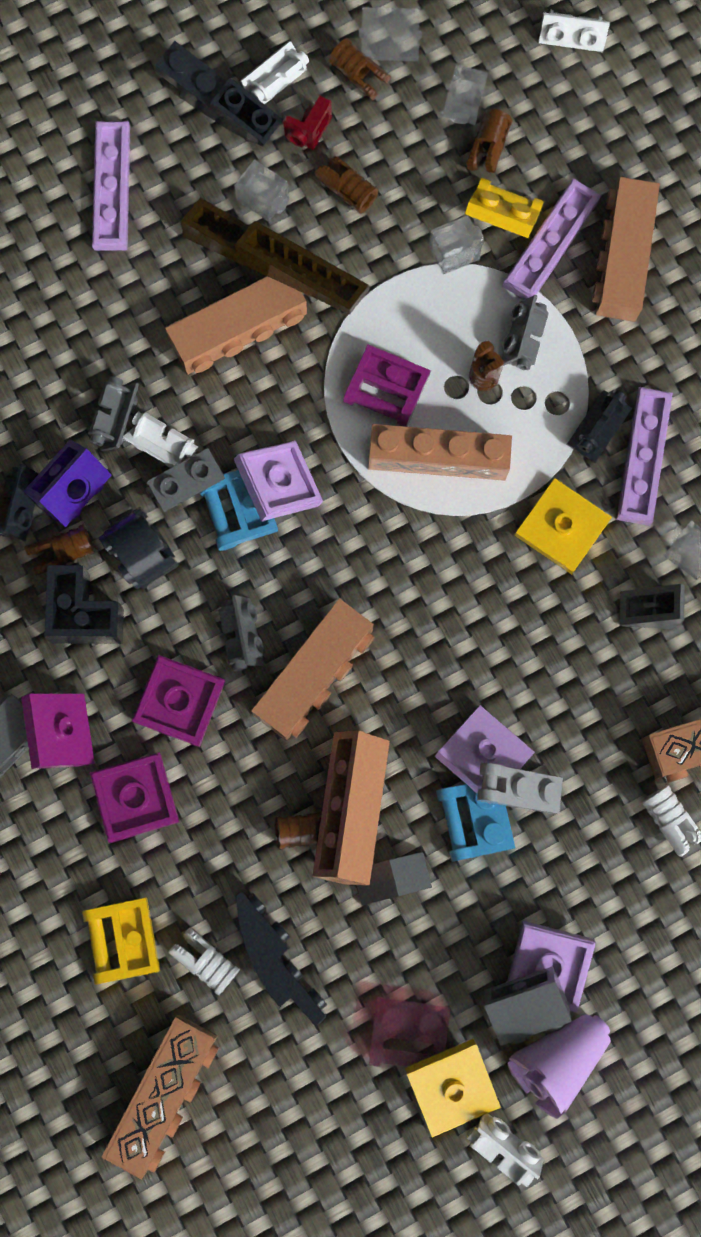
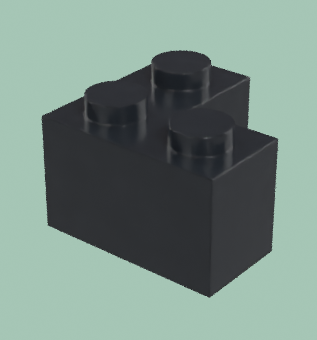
(70, 614)

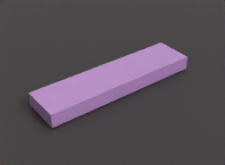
(111, 185)
(551, 240)
(644, 456)

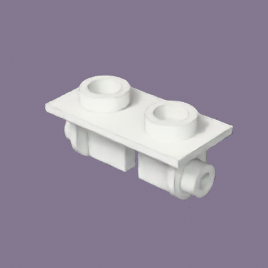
(573, 31)
(275, 73)
(149, 437)
(520, 1159)

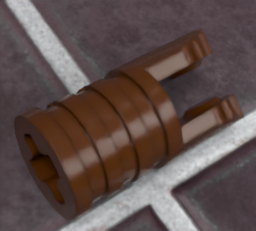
(356, 66)
(490, 139)
(347, 184)
(491, 364)
(67, 548)
(296, 830)

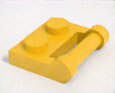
(504, 208)
(133, 940)

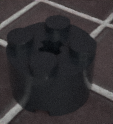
(139, 548)

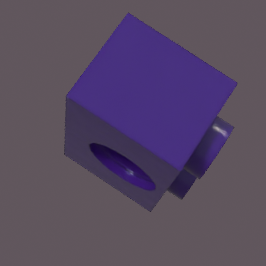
(51, 484)

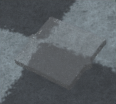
(390, 33)

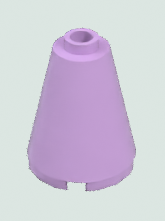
(560, 1063)

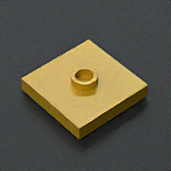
(563, 526)
(452, 1087)

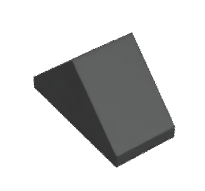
(652, 607)
(395, 879)

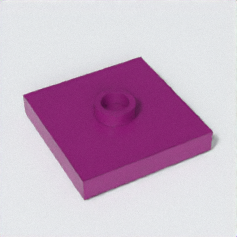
(178, 701)
(57, 730)
(134, 797)

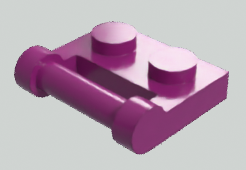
(389, 375)

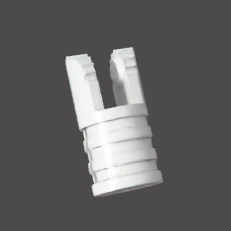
(672, 819)
(210, 967)

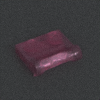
(407, 1022)

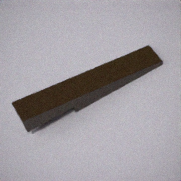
(272, 256)

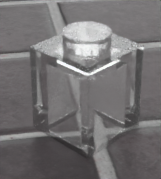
(465, 95)
(262, 191)
(456, 244)
(686, 549)

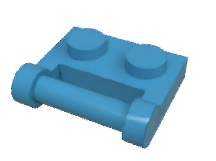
(246, 513)
(488, 821)

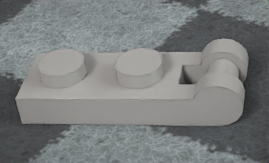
(520, 788)

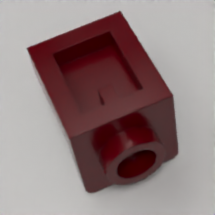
(312, 126)

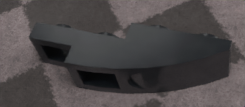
(216, 98)
(264, 947)

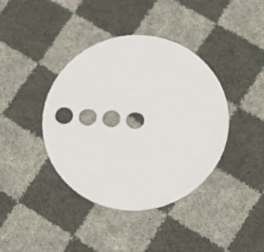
(439, 326)

